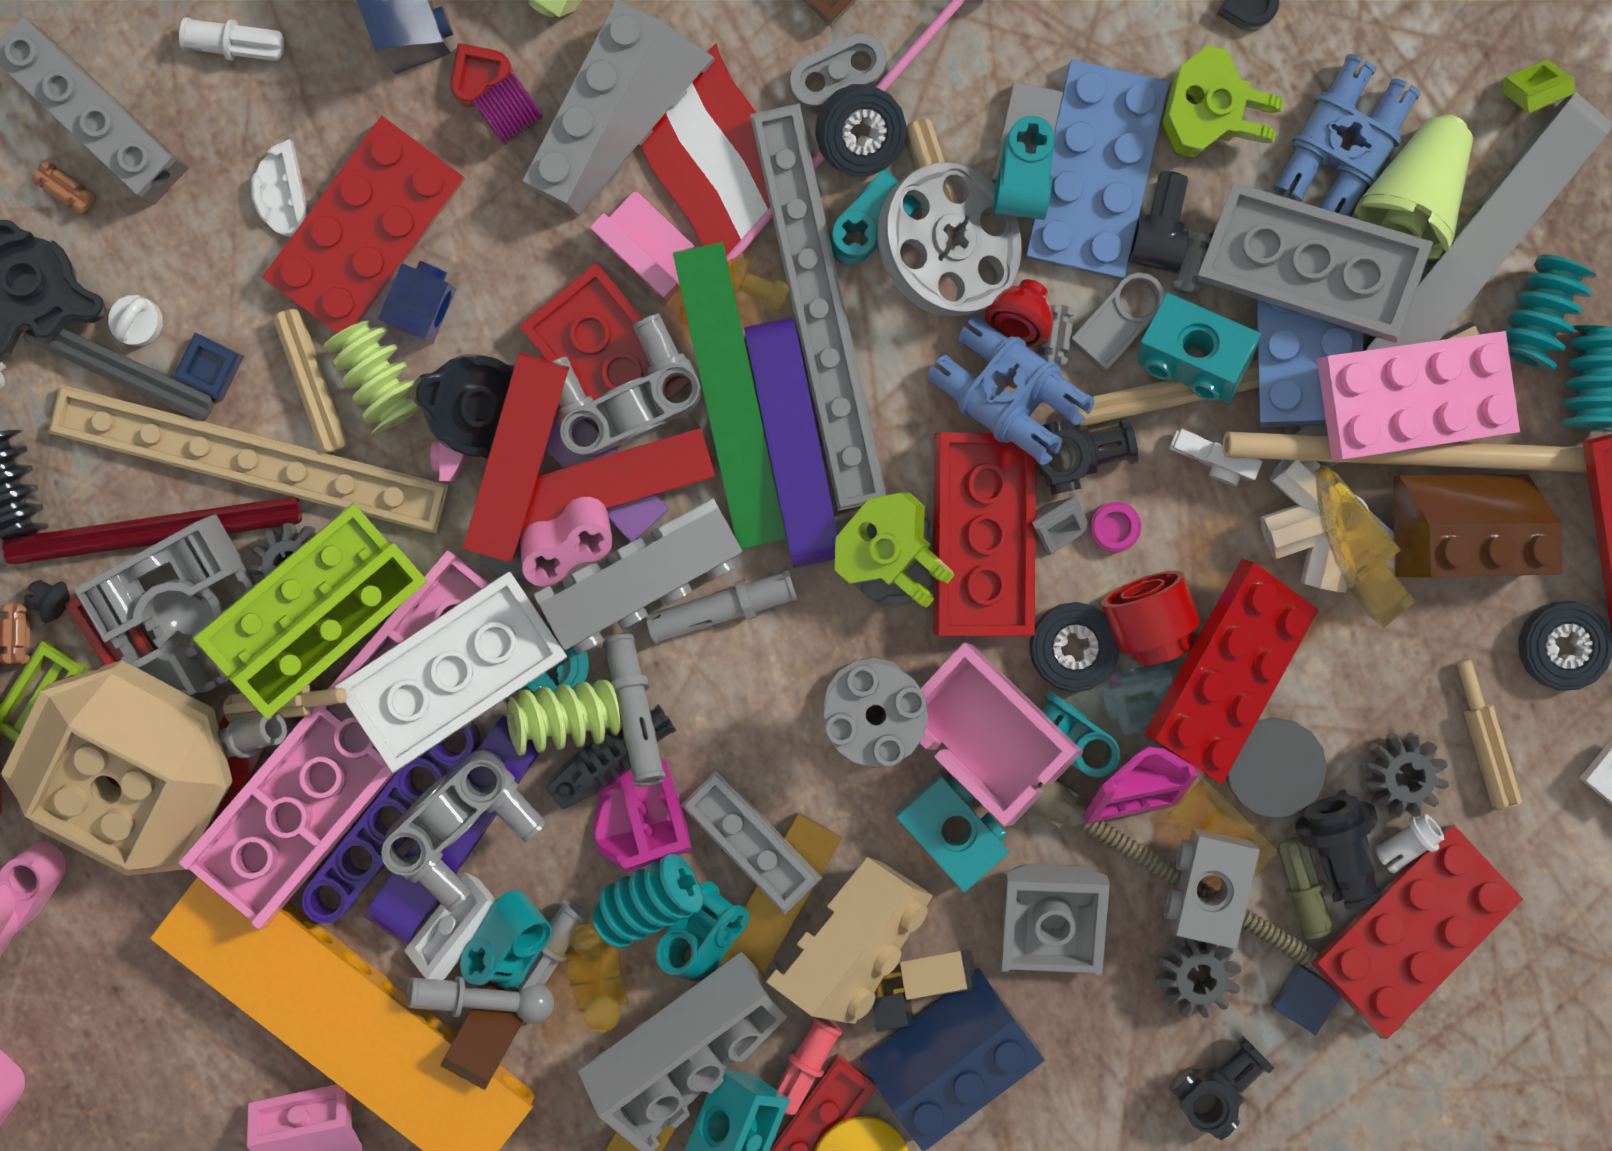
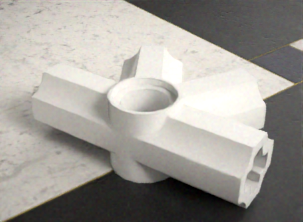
(1302, 526)

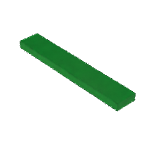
(729, 394)

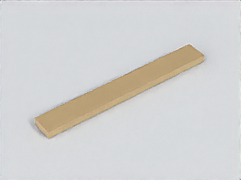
(248, 459)

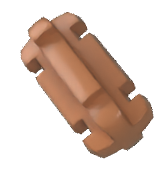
(63, 188)
(14, 634)

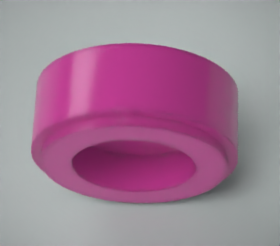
(1115, 526)

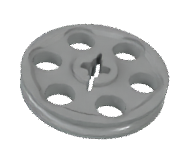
(930, 240)

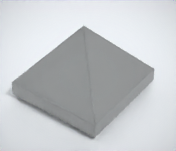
(1060, 524)

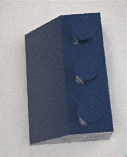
(406, 31)
(951, 1061)

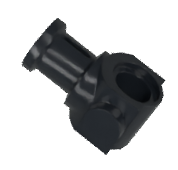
(1085, 453)
(1225, 1082)

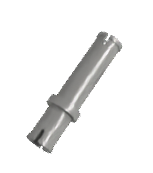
(722, 606)
(634, 710)

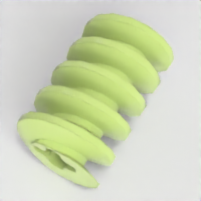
(373, 375)
(562, 713)

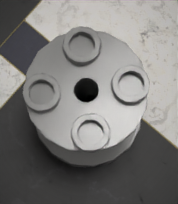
(885, 737)

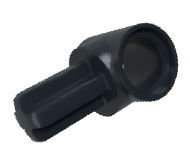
(1161, 237)

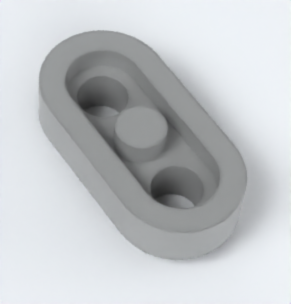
(835, 68)

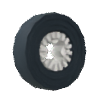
(871, 152)
(1589, 637)
(1062, 670)

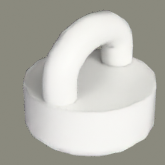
(135, 320)

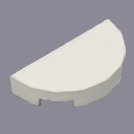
(279, 190)

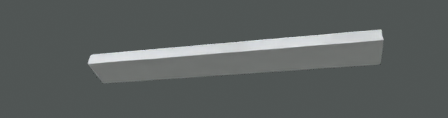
(818, 305)

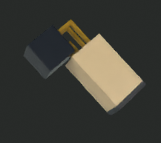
(922, 979)

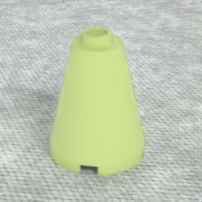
(1423, 185)

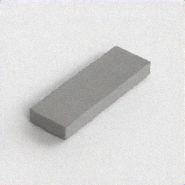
(751, 842)

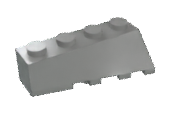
(615, 101)
(639, 576)
(681, 1052)

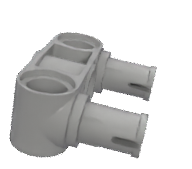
(635, 406)
(446, 814)

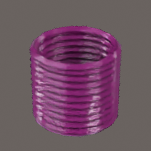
(507, 108)

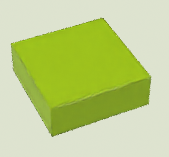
(1538, 85)

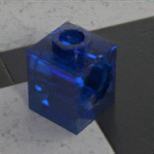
(418, 301)

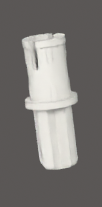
(231, 39)

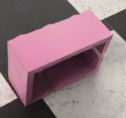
(993, 735)

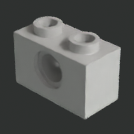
(1219, 917)

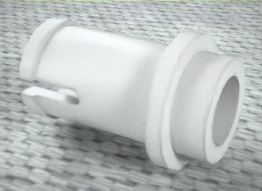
(1410, 843)

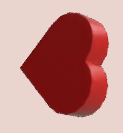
(475, 71)

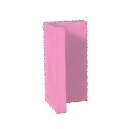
(644, 243)
(303, 1122)

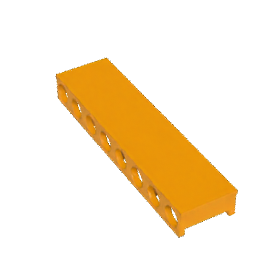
(343, 1021)

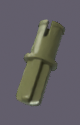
(1305, 889)

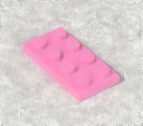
(1418, 395)

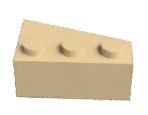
(856, 945)

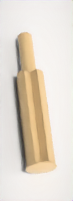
(238, 706)
(1488, 743)

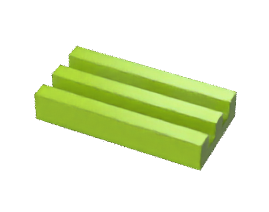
(61, 661)

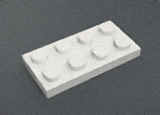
(451, 672)

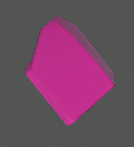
(1143, 784)
(640, 823)

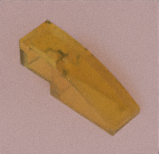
(1360, 549)

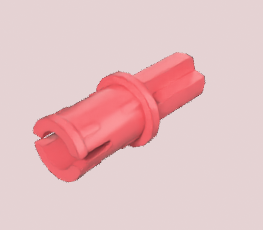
(807, 1062)

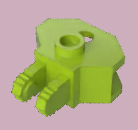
(1219, 105)
(893, 549)

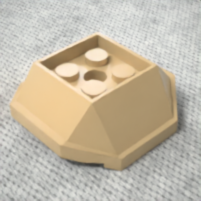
(144, 737)

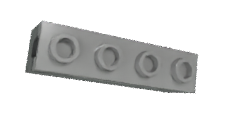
(89, 111)

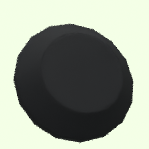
(47, 599)

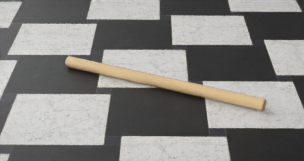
(1443, 455)

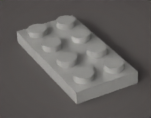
(1315, 262)

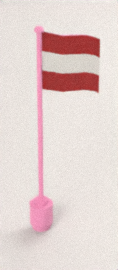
(710, 154)

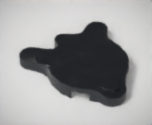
(39, 289)
(464, 401)

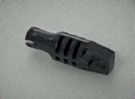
(599, 764)

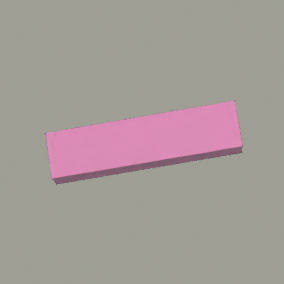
(315, 778)

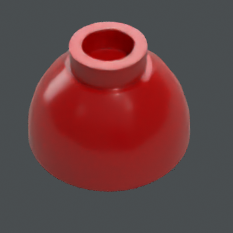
(1022, 313)

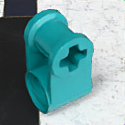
(1023, 177)
(864, 217)
(1081, 731)
(706, 933)
(509, 939)

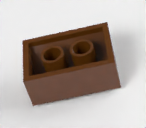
(1474, 527)

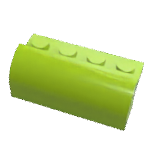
(309, 610)

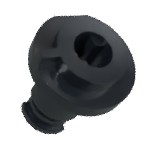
(1339, 832)

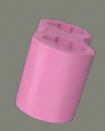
(570, 539)

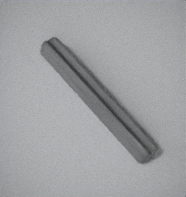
(128, 373)

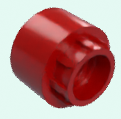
(1153, 617)

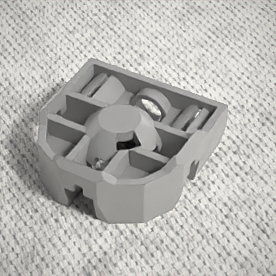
(118, 602)

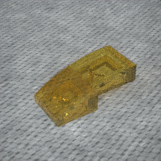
(1209, 811)

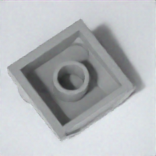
(1054, 919)

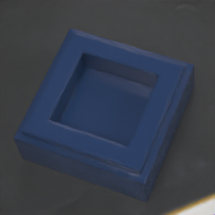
(208, 366)
(1306, 999)

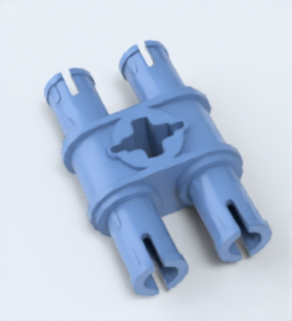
(1371, 138)
(1008, 412)

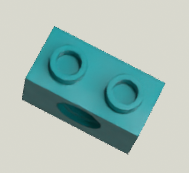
(1185, 326)
(961, 859)
(739, 1115)

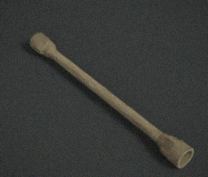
(1060, 806)

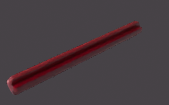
(146, 530)

